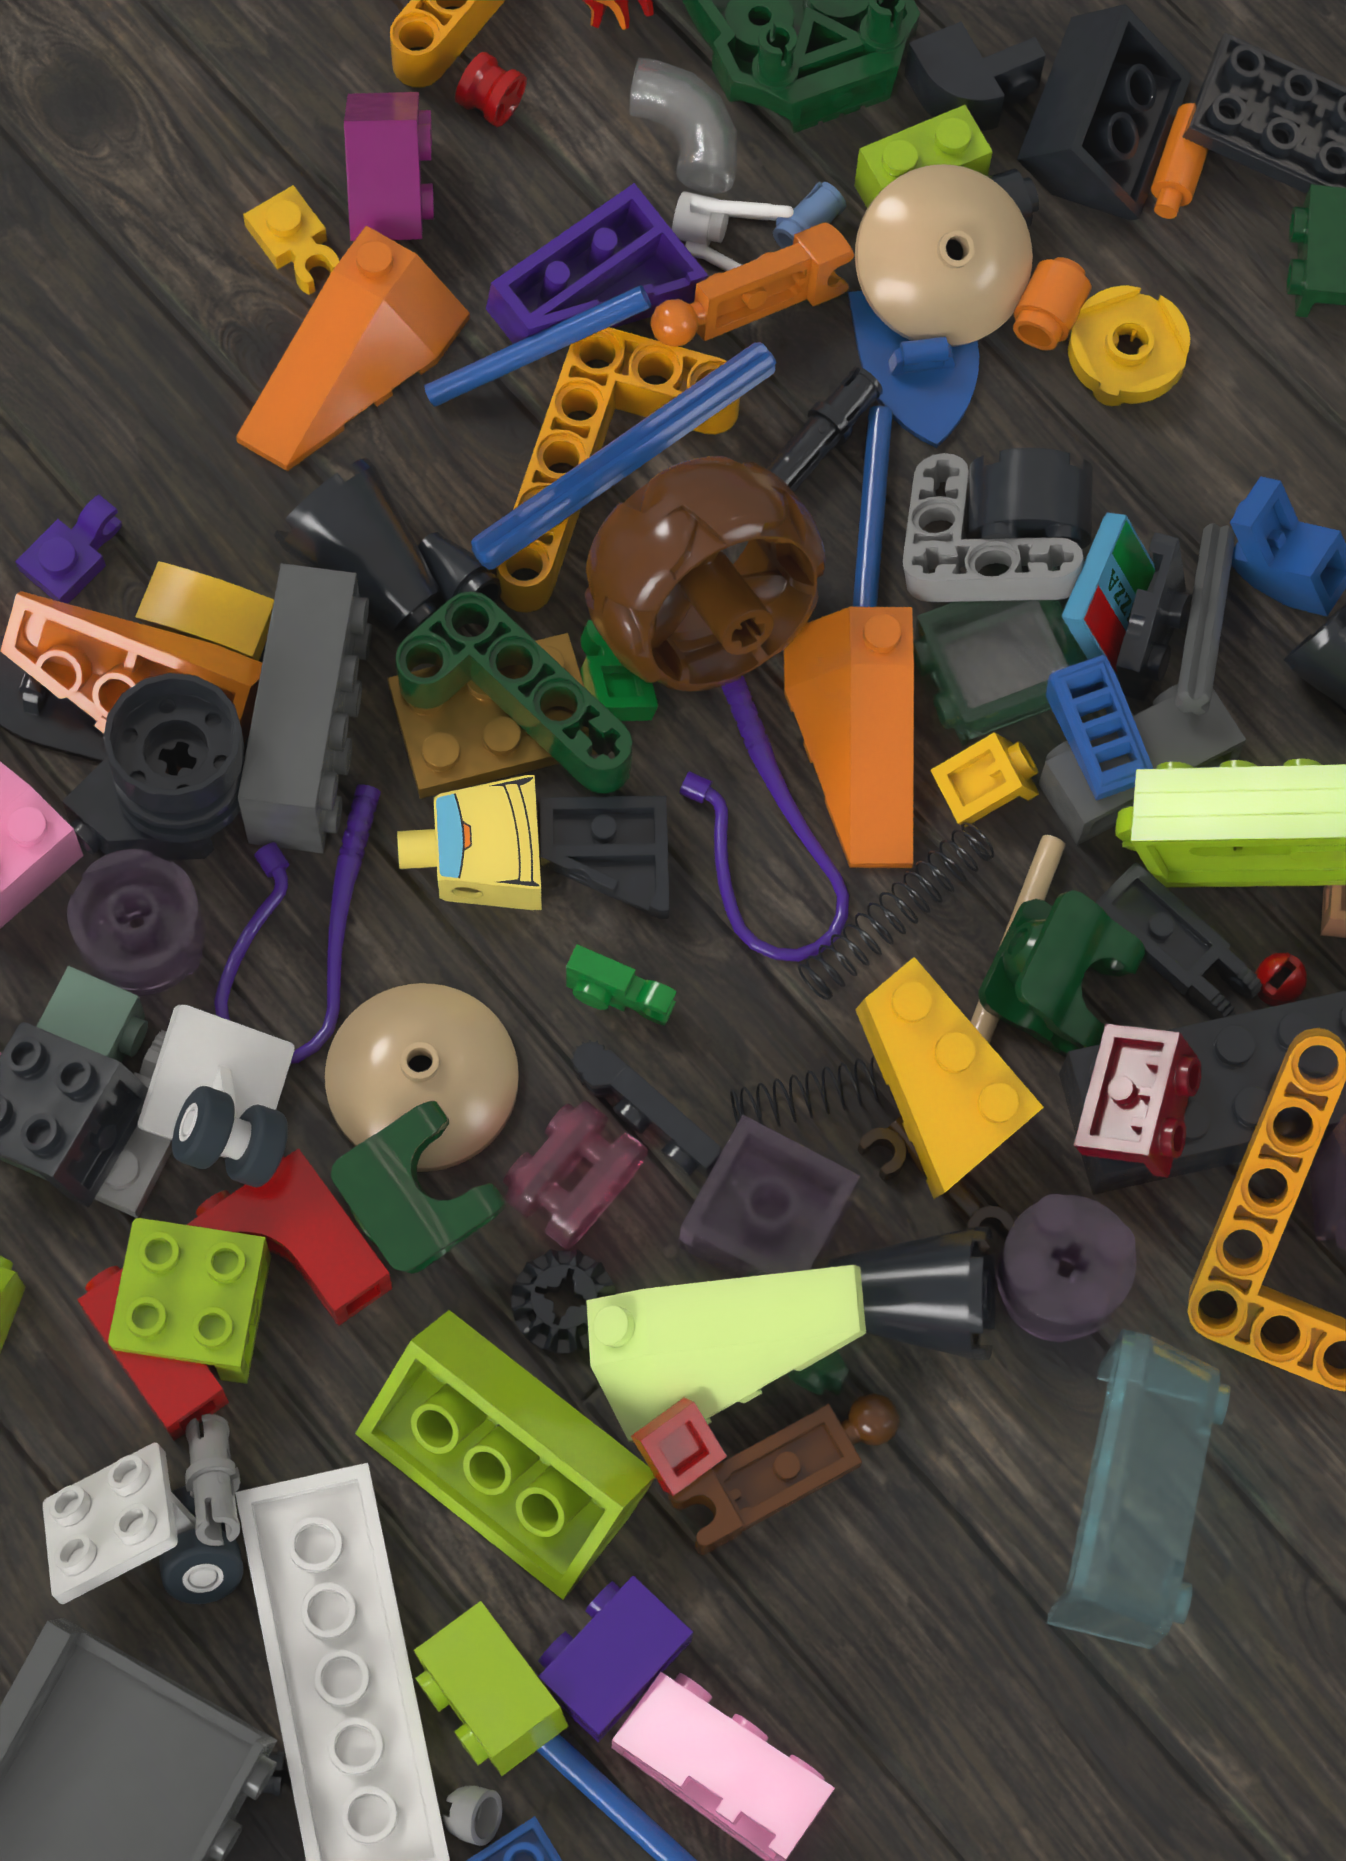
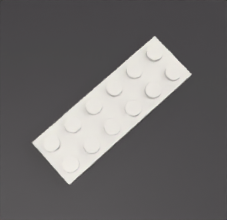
(341, 1670)

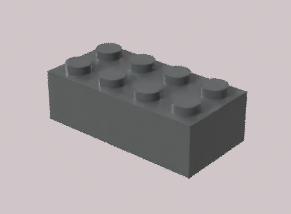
(304, 709)

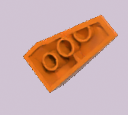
(102, 656)
(855, 709)

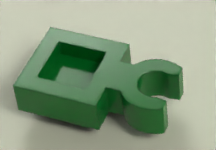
(613, 684)
(606, 982)

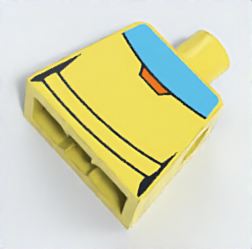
(482, 845)

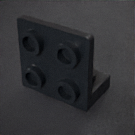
(65, 1110)

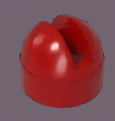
(1291, 988)

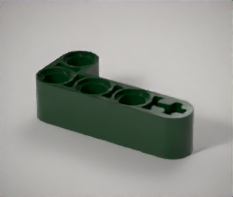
(521, 698)

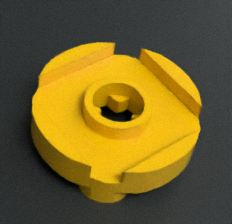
(1120, 376)

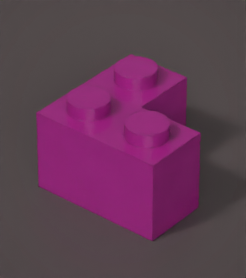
(383, 164)

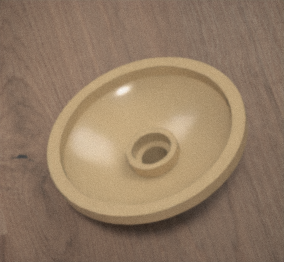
(906, 262)
(469, 1075)

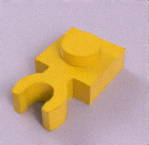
(291, 233)

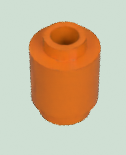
(1051, 303)

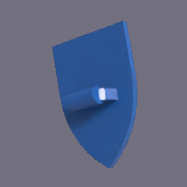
(920, 379)

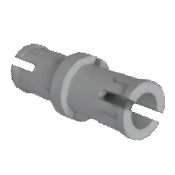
(212, 1480)

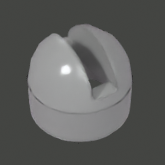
(474, 1814)

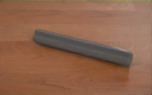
(1205, 619)

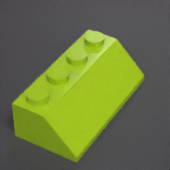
(505, 1453)

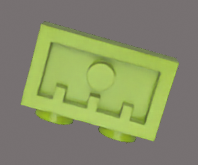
(191, 1295)

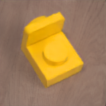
(986, 777)

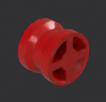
(490, 89)

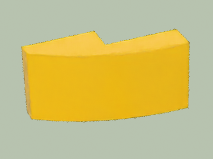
(206, 609)

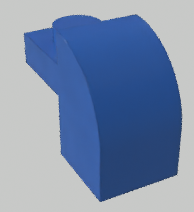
(1286, 557)

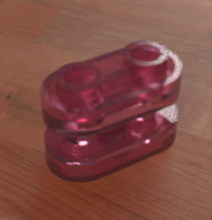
(573, 1135)

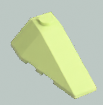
(717, 1338)

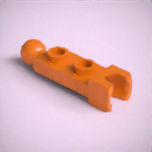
(758, 288)

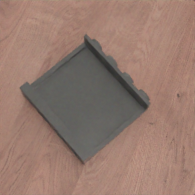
(119, 1759)

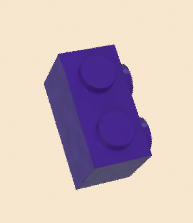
(613, 1656)

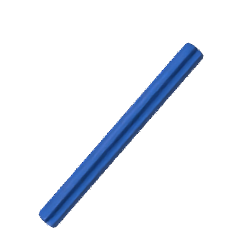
(623, 456)

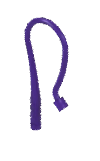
(763, 757)
(346, 873)

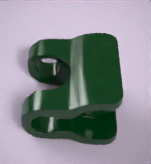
(1043, 963)
(389, 1203)

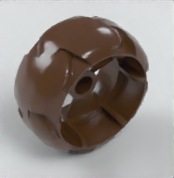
(676, 601)

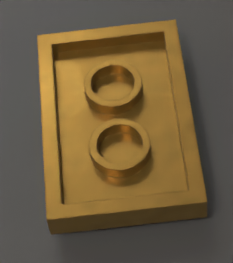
(470, 735)

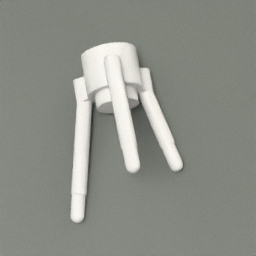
(705, 219)

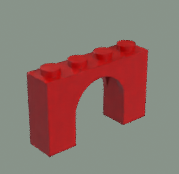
(301, 1226)

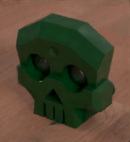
(809, 56)

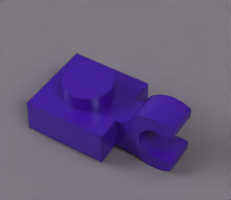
(68, 558)

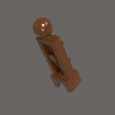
(785, 1468)

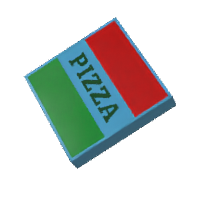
(1107, 588)

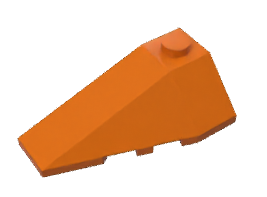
(361, 339)

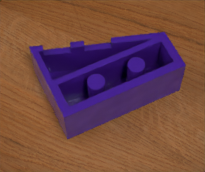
(592, 262)

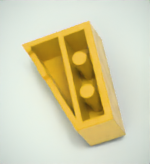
(943, 1075)

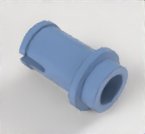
(816, 208)

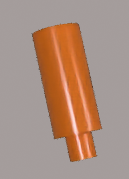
(1178, 168)

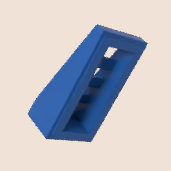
(1085, 690)

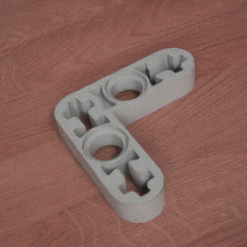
(952, 549)

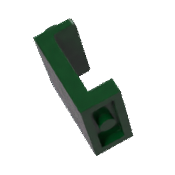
(1321, 241)

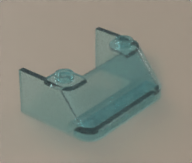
(1141, 1492)

